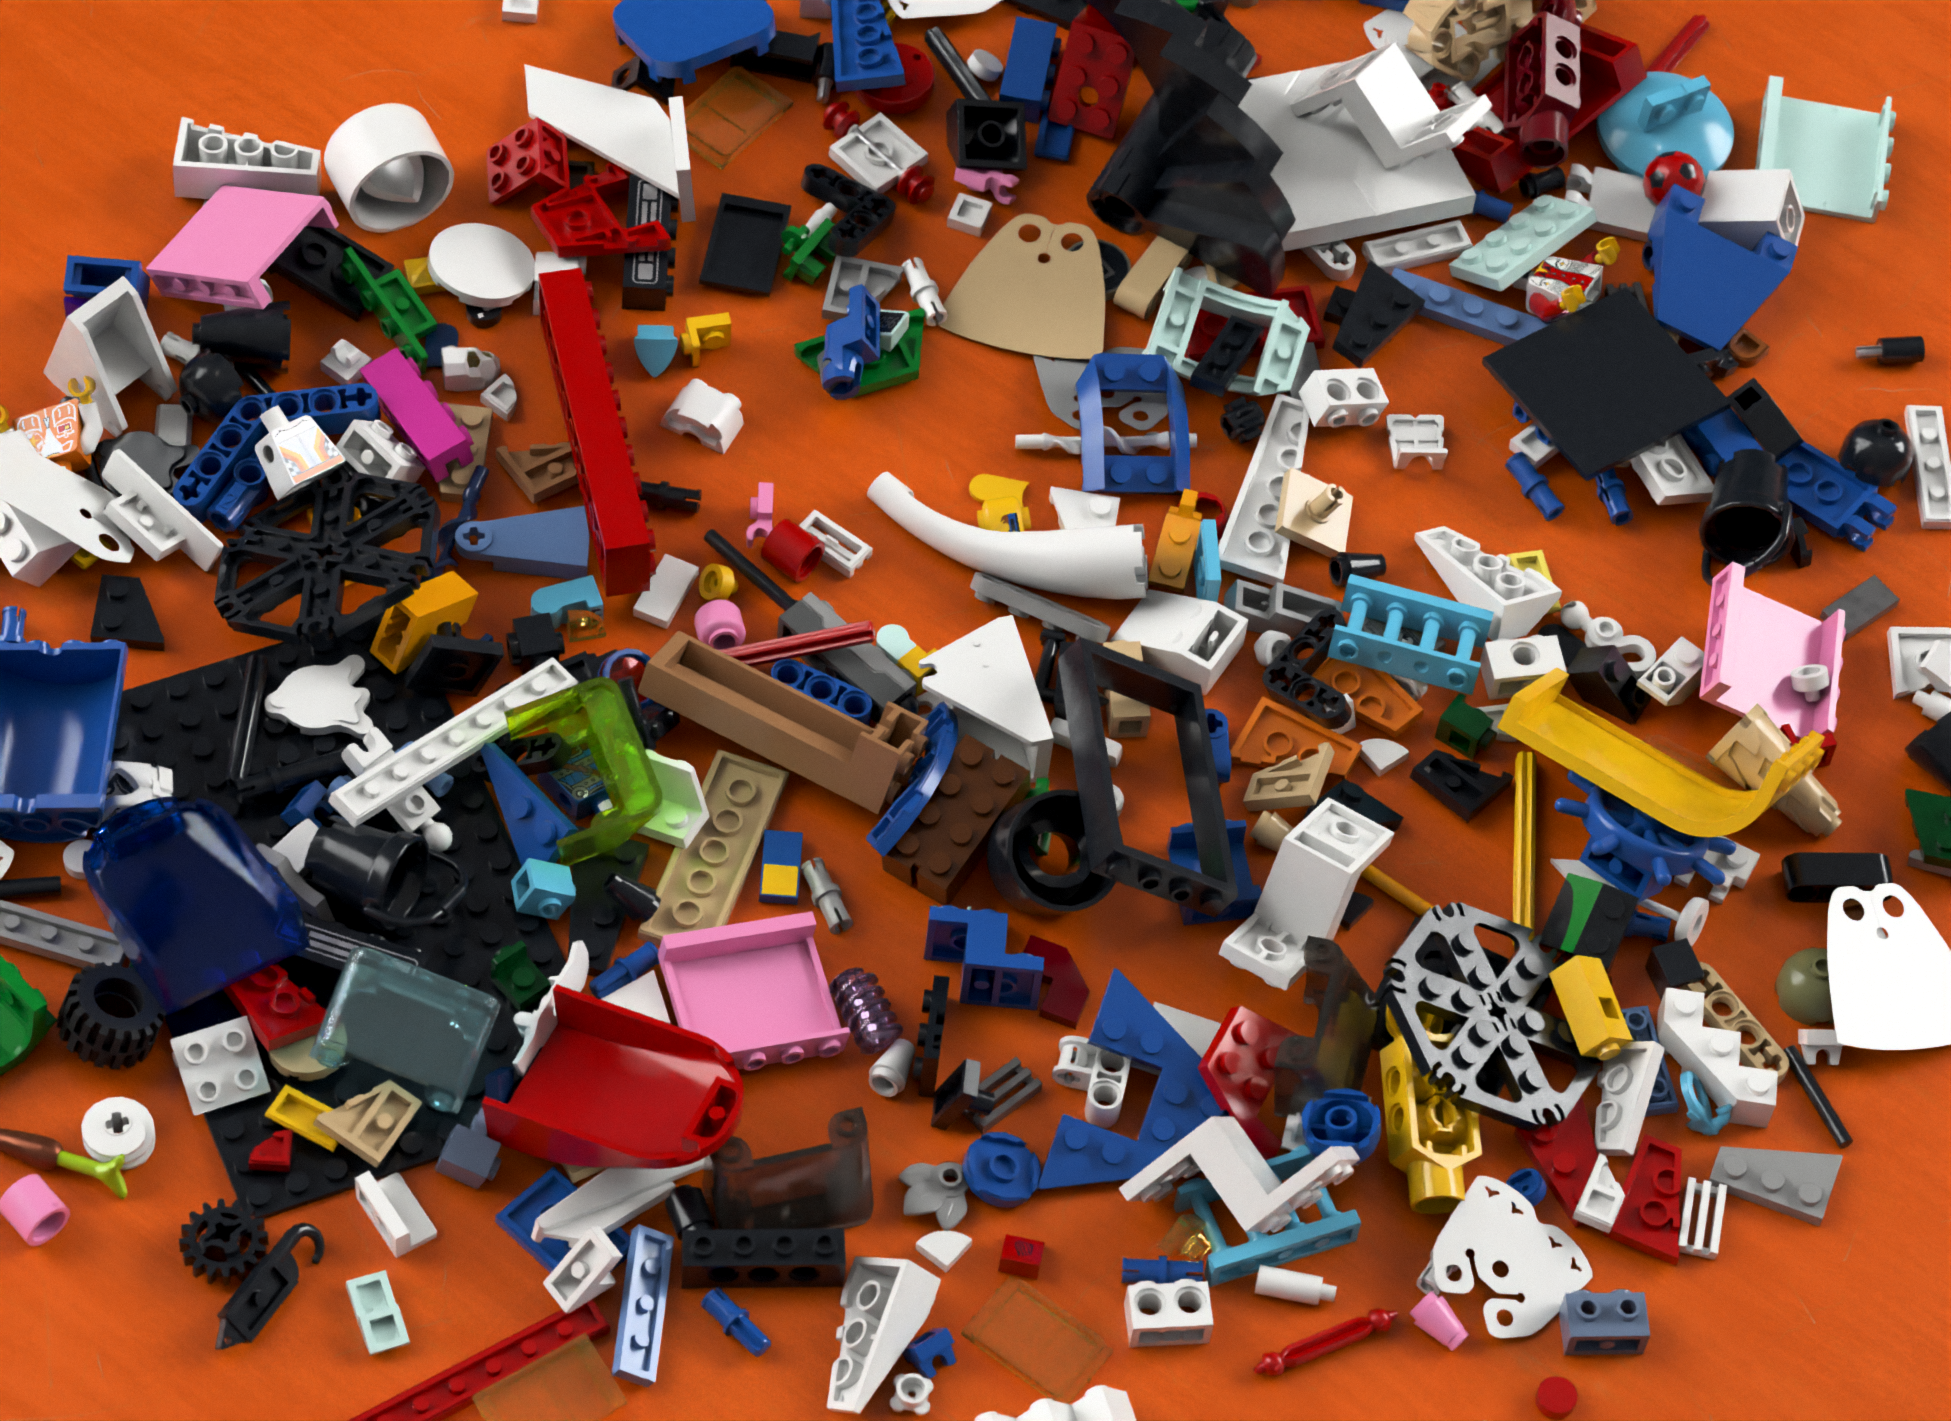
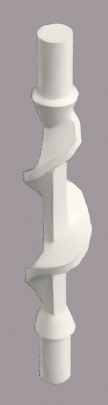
(1125, 444)

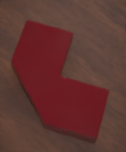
(1067, 989)

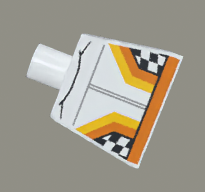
(295, 452)

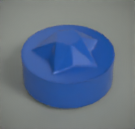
(1529, 1184)

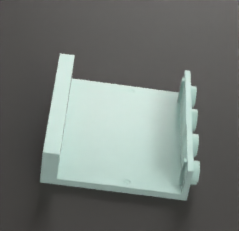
(1831, 152)

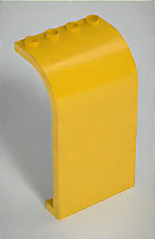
(1641, 772)

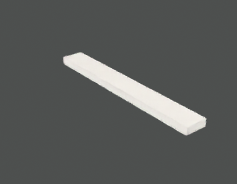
(444, 745)

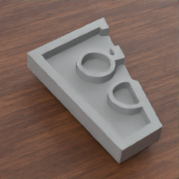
(1779, 1180)

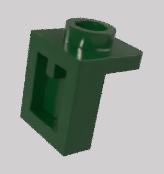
(518, 976)

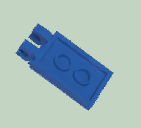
(1835, 498)

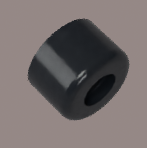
(1019, 877)

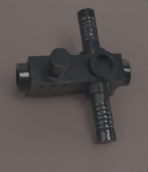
(651, 721)

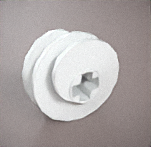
(122, 1116)

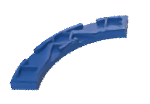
(923, 781)

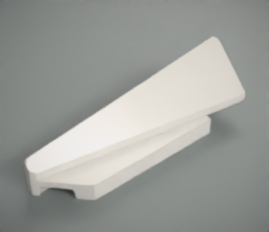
(608, 1201)

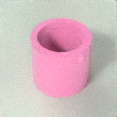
(34, 1210)

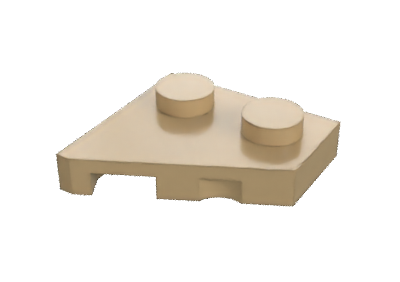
(371, 1121)

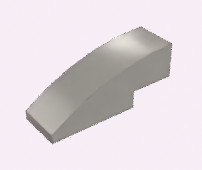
(1278, 608)

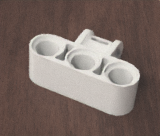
(1090, 1075)

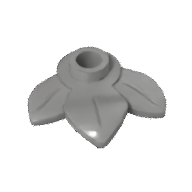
(931, 1193)

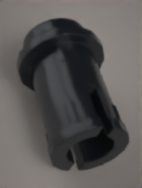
(1534, 184)

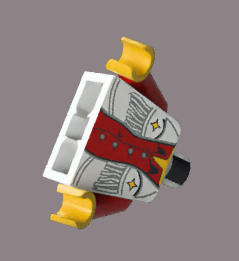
(1565, 284)

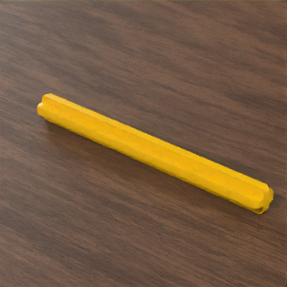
(1524, 840)

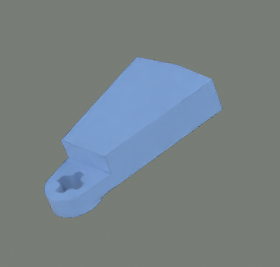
(531, 544)

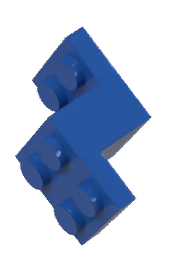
(979, 944)

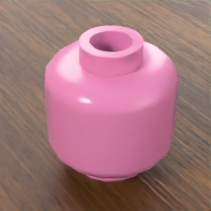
(720, 624)

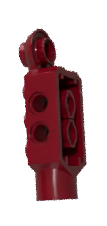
(1544, 83)

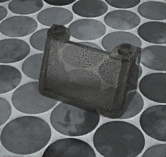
(1343, 1034)
(796, 1188)

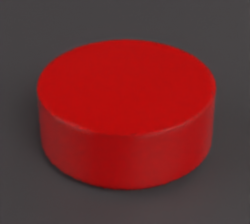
(1556, 1397)

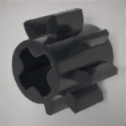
(1242, 420)

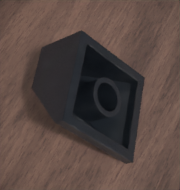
(987, 134)

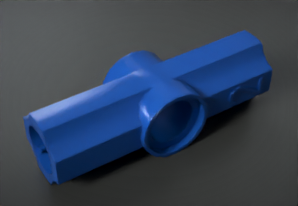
(239, 495)

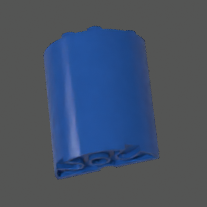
(57, 736)

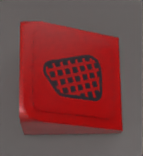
(1021, 1256)

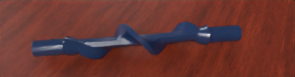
(468, 512)

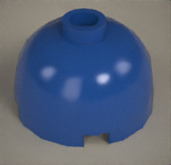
(1342, 1120)

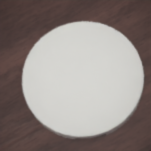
(481, 264)

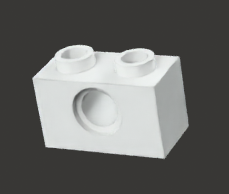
(1501, 665)

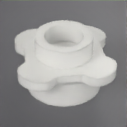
(911, 1383)

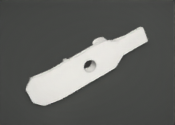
(538, 1026)

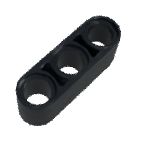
(1815, 875)

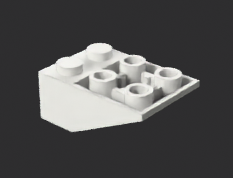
(1185, 635)

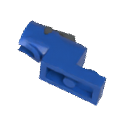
(850, 345)

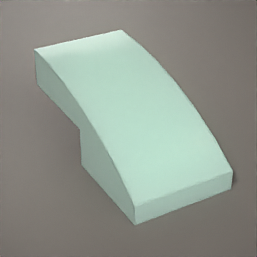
(377, 1313)

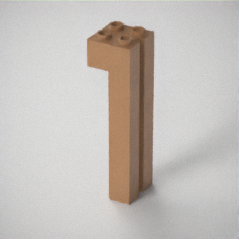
(787, 724)

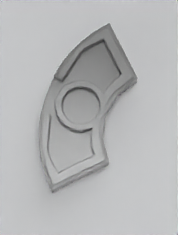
(308, 898)

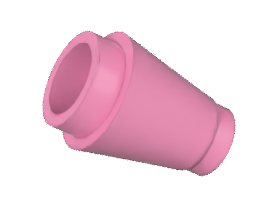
(1439, 1321)

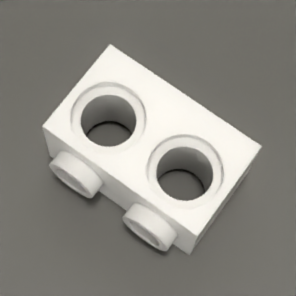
(1343, 397)
(1170, 1323)

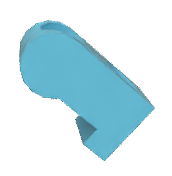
(568, 595)

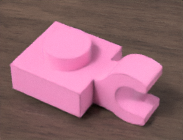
(984, 179)
(762, 510)

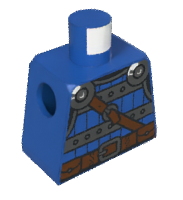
(577, 785)

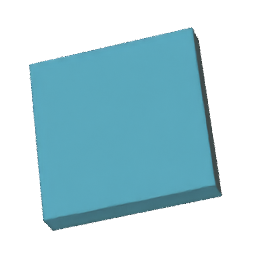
(1207, 562)

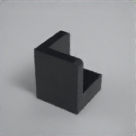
(1673, 966)

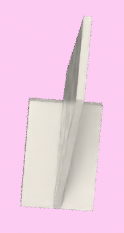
(618, 127)

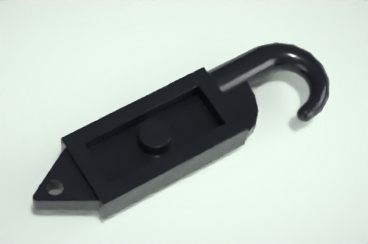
(265, 1288)

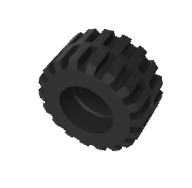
(96, 1034)

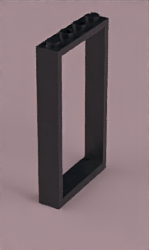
(1081, 670)

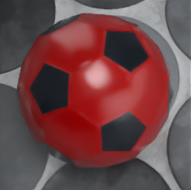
(1672, 169)

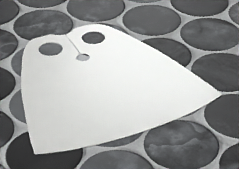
(1892, 988)

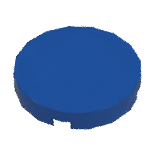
(1001, 1169)

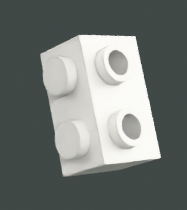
(377, 452)

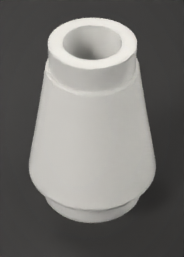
(892, 1068)

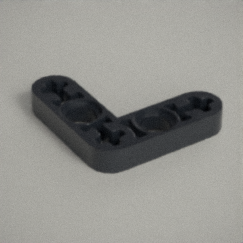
(862, 205)
(1299, 673)
(544, 753)

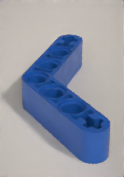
(346, 402)

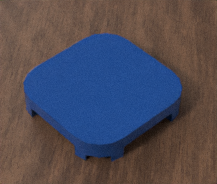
(689, 34)

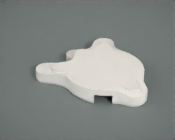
(323, 699)

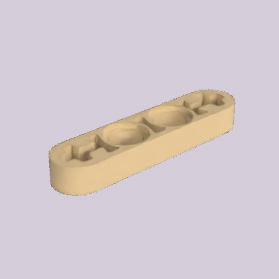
(1739, 1020)

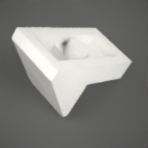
(584, 1270)

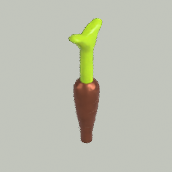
(49, 1153)

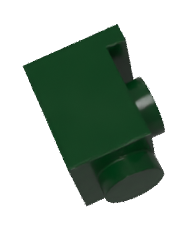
(1465, 728)

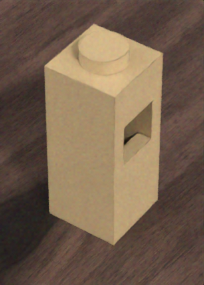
(1125, 715)

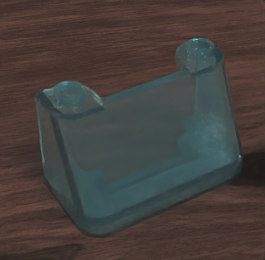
(406, 1025)

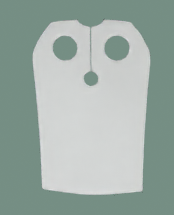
(55, 499)

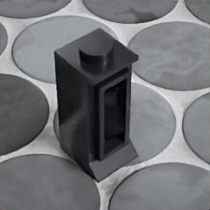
(788, 57)

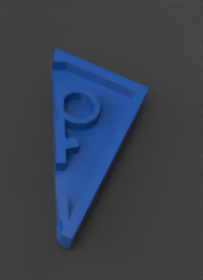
(528, 812)

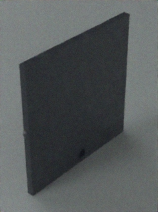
(1606, 383)

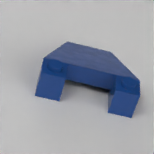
(1704, 281)

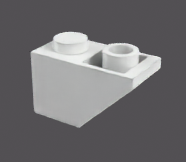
(1674, 673)

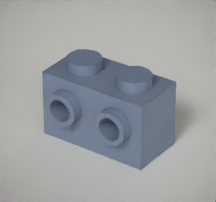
(1604, 1322)

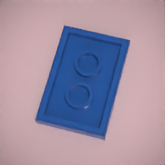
(520, 1216)

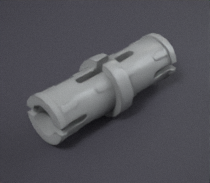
(826, 895)

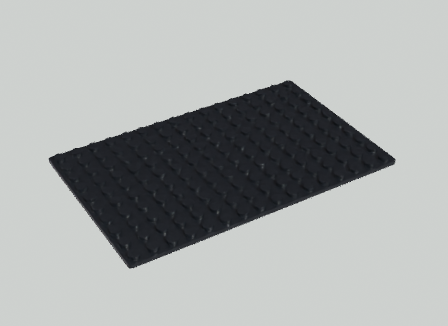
(189, 728)

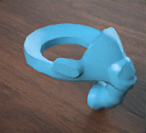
(1700, 1108)

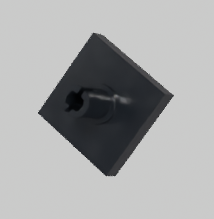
(453, 663)

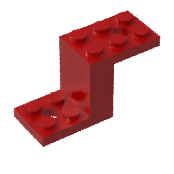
(1095, 59)

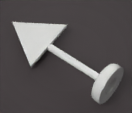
(1689, 921)

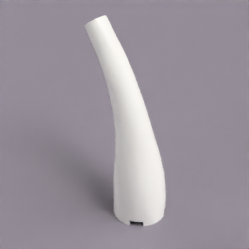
(1073, 562)

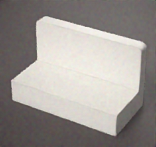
(394, 1212)

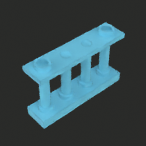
(1418, 612)
(1294, 1243)

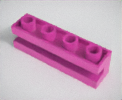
(417, 413)

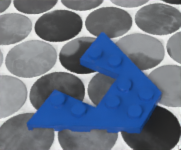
(1179, 1103)

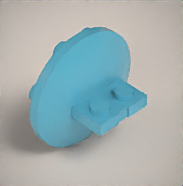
(1666, 116)

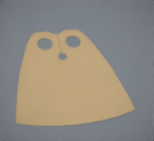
(1028, 304)

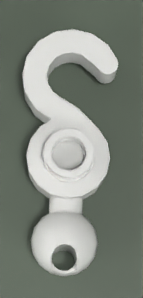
(1606, 631)

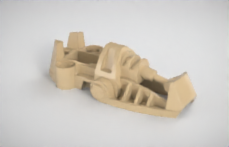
(1488, 27)

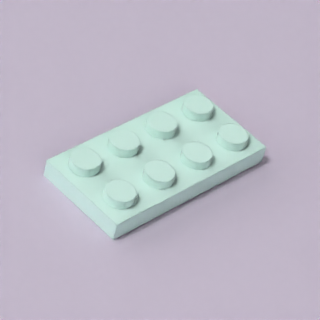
(1522, 242)

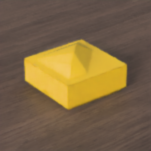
(419, 277)

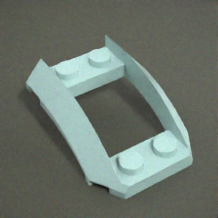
(1178, 314)

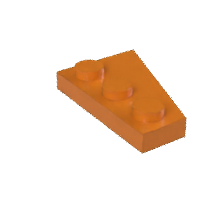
(1374, 693)
(1280, 733)

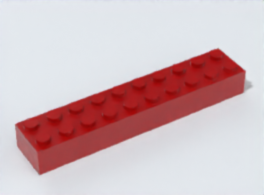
(596, 432)

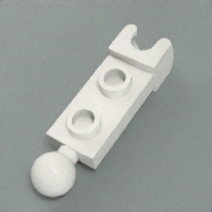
(412, 810)

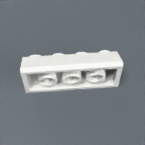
(26, 545)

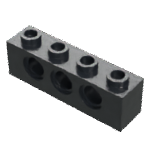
(763, 1258)

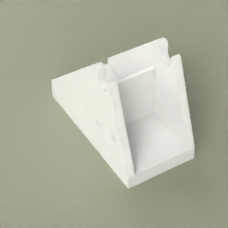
(113, 346)
(992, 694)

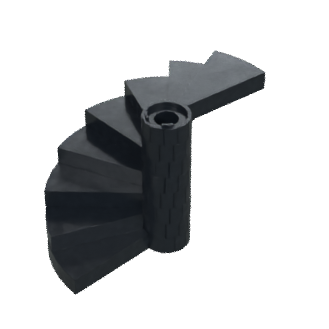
(1192, 157)

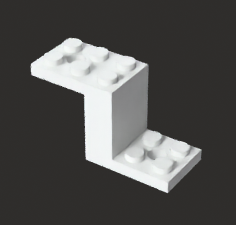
(1391, 107)
(1305, 892)
(1240, 1175)

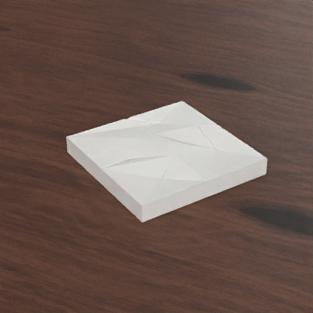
(1336, 177)

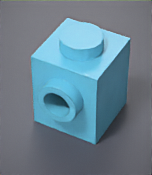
(543, 889)

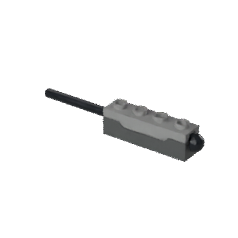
(859, 665)

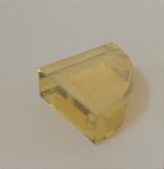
(584, 625)

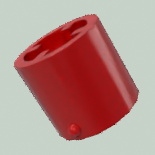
(792, 550)

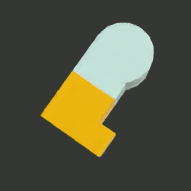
(904, 652)

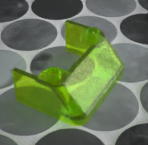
(598, 716)

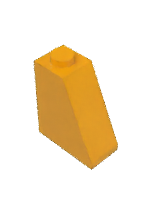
(414, 619)

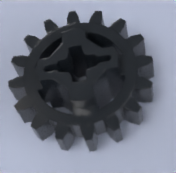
(220, 1257)

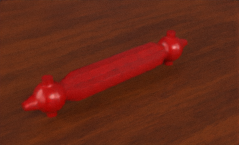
(1325, 1342)

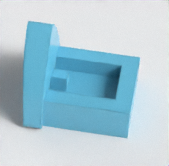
(655, 347)

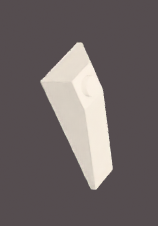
(1489, 582)
(883, 1312)

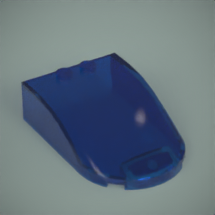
(190, 898)

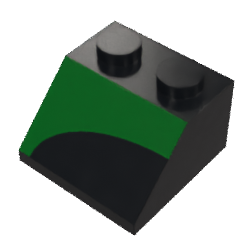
(1589, 919)

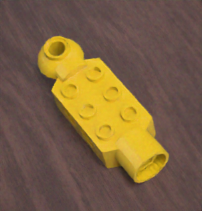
(1424, 1130)

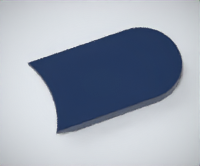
(443, 336)

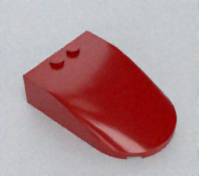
(620, 1092)

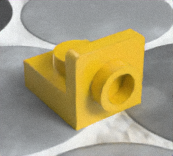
(705, 333)

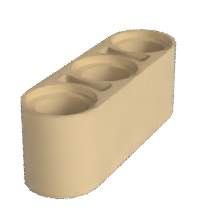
(1143, 285)

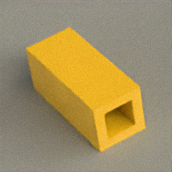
(1591, 1007)

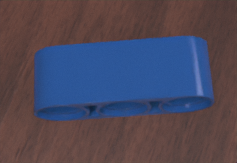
(818, 684)

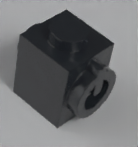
(533, 642)

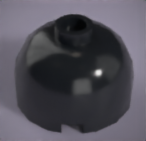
(209, 387)
(1877, 452)

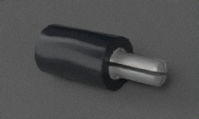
(824, 72)
(1894, 350)

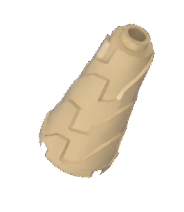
(1747, 757)

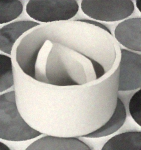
(388, 167)

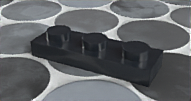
(1227, 356)

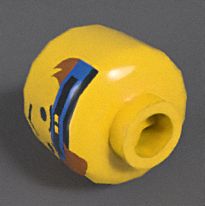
(1004, 515)

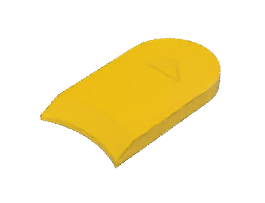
(991, 487)

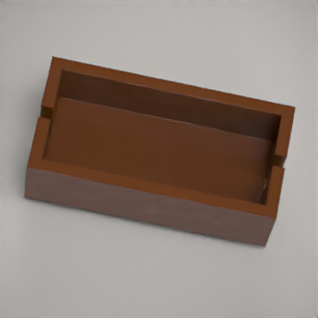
(957, 821)

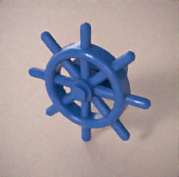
(1634, 848)

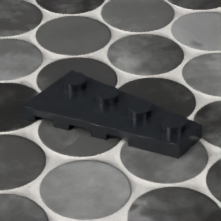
(594, 912)

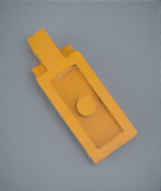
(1176, 545)

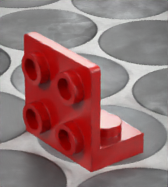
(527, 156)

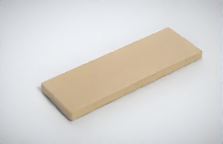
(709, 875)

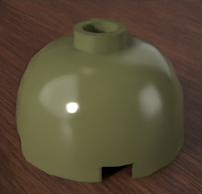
(1805, 987)

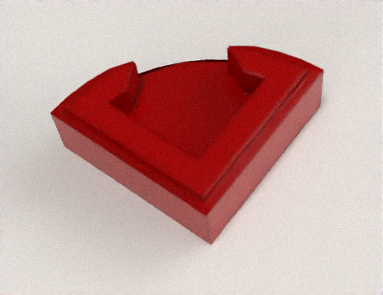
(273, 1153)

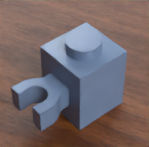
(470, 1154)

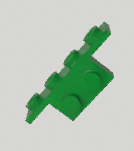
(395, 305)

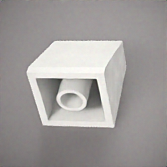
(1750, 203)

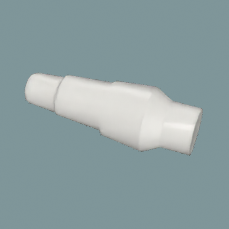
(819, 216)

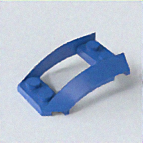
(1132, 473)

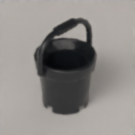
(1747, 514)
(378, 873)

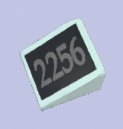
(892, 327)

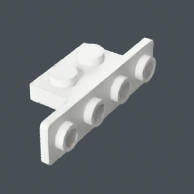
(154, 516)

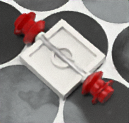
(878, 153)

